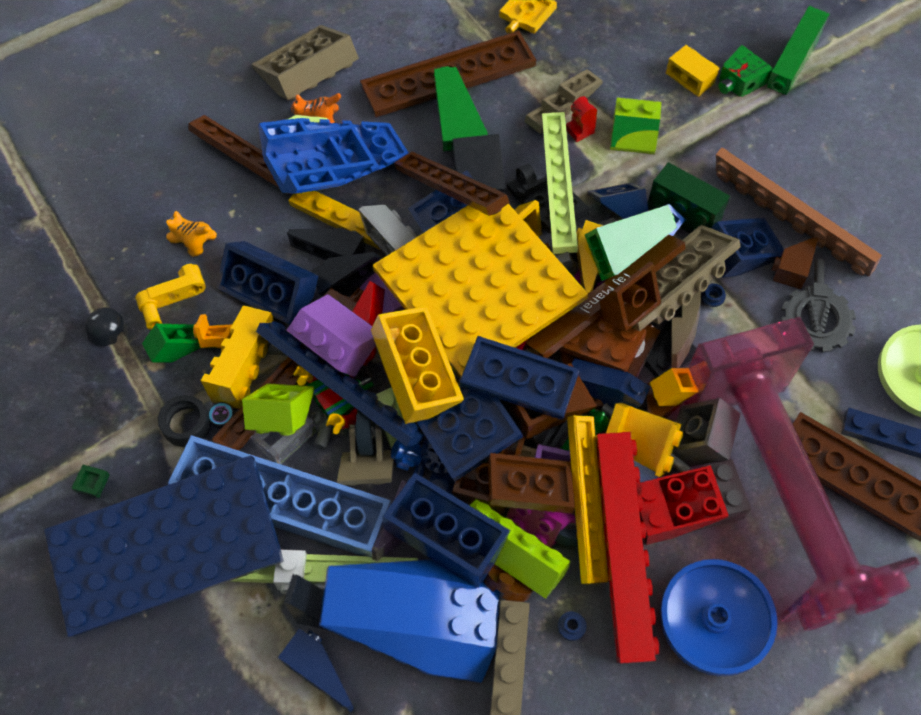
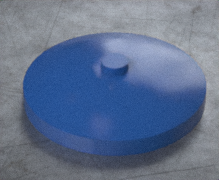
(718, 617)

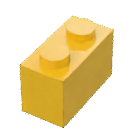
(692, 70)

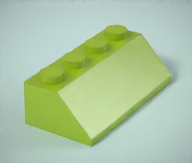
(526, 556)

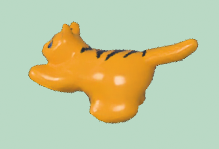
(190, 233)

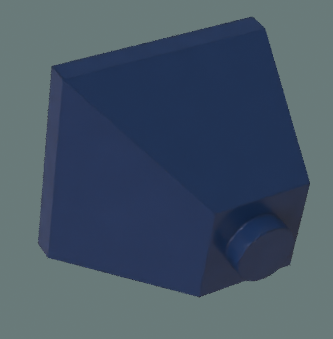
(622, 199)

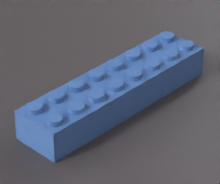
(298, 499)

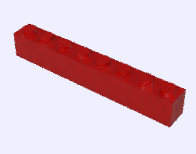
(624, 549)

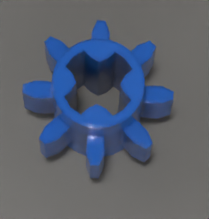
(406, 456)

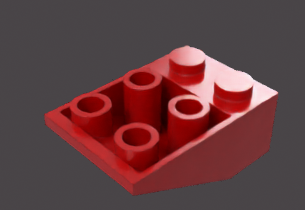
(680, 504)

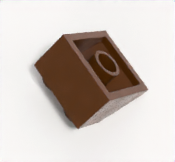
(632, 299)

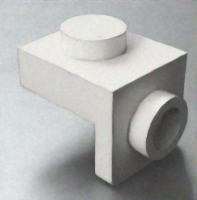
(293, 563)

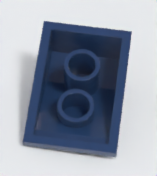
(757, 245)

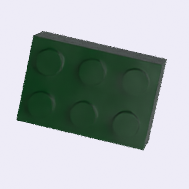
(689, 196)

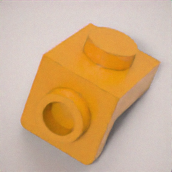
(210, 335)

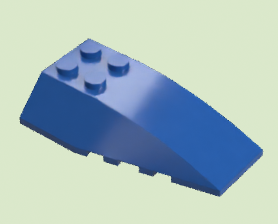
(326, 154)
(414, 615)

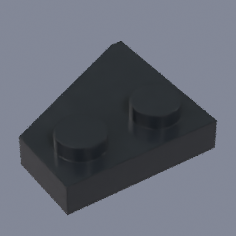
(660, 356)

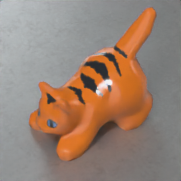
(319, 107)

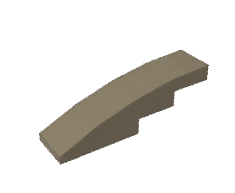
(580, 85)
(684, 330)

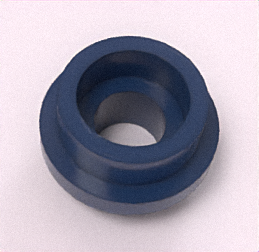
(716, 290)
(568, 634)

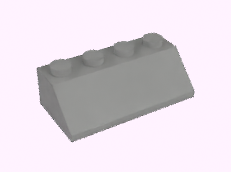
(385, 228)

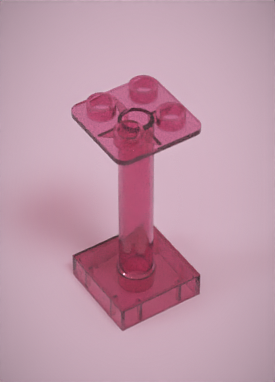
(750, 373)

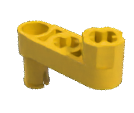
(187, 285)

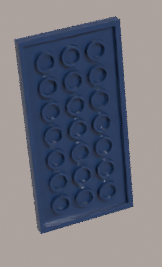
(162, 546)

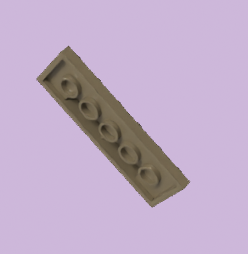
(690, 272)

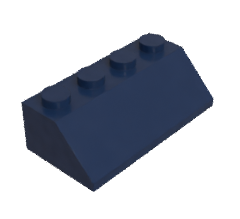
(265, 280)
(445, 529)

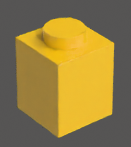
(673, 387)

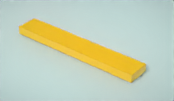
(587, 500)

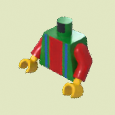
(339, 411)

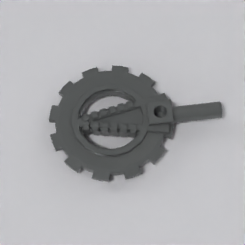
(818, 301)

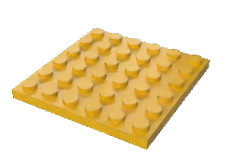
(481, 281)

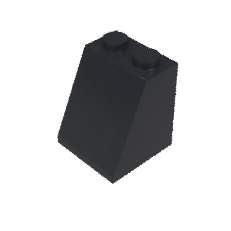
(481, 158)

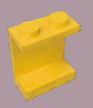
(653, 436)

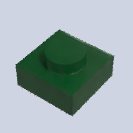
(90, 481)

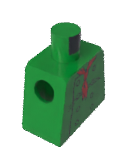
(743, 73)

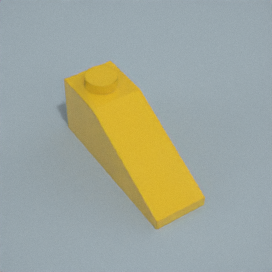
(586, 263)

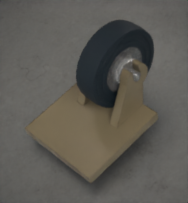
(367, 465)

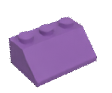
(334, 334)

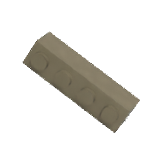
(510, 658)

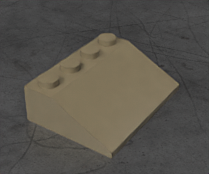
(306, 61)

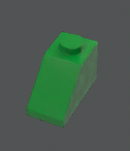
(170, 342)

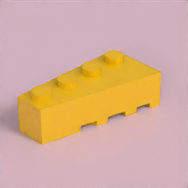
(238, 359)

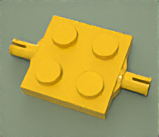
(526, 14)

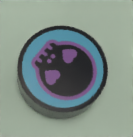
(220, 414)

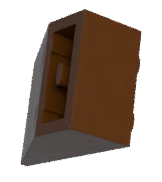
(534, 422)

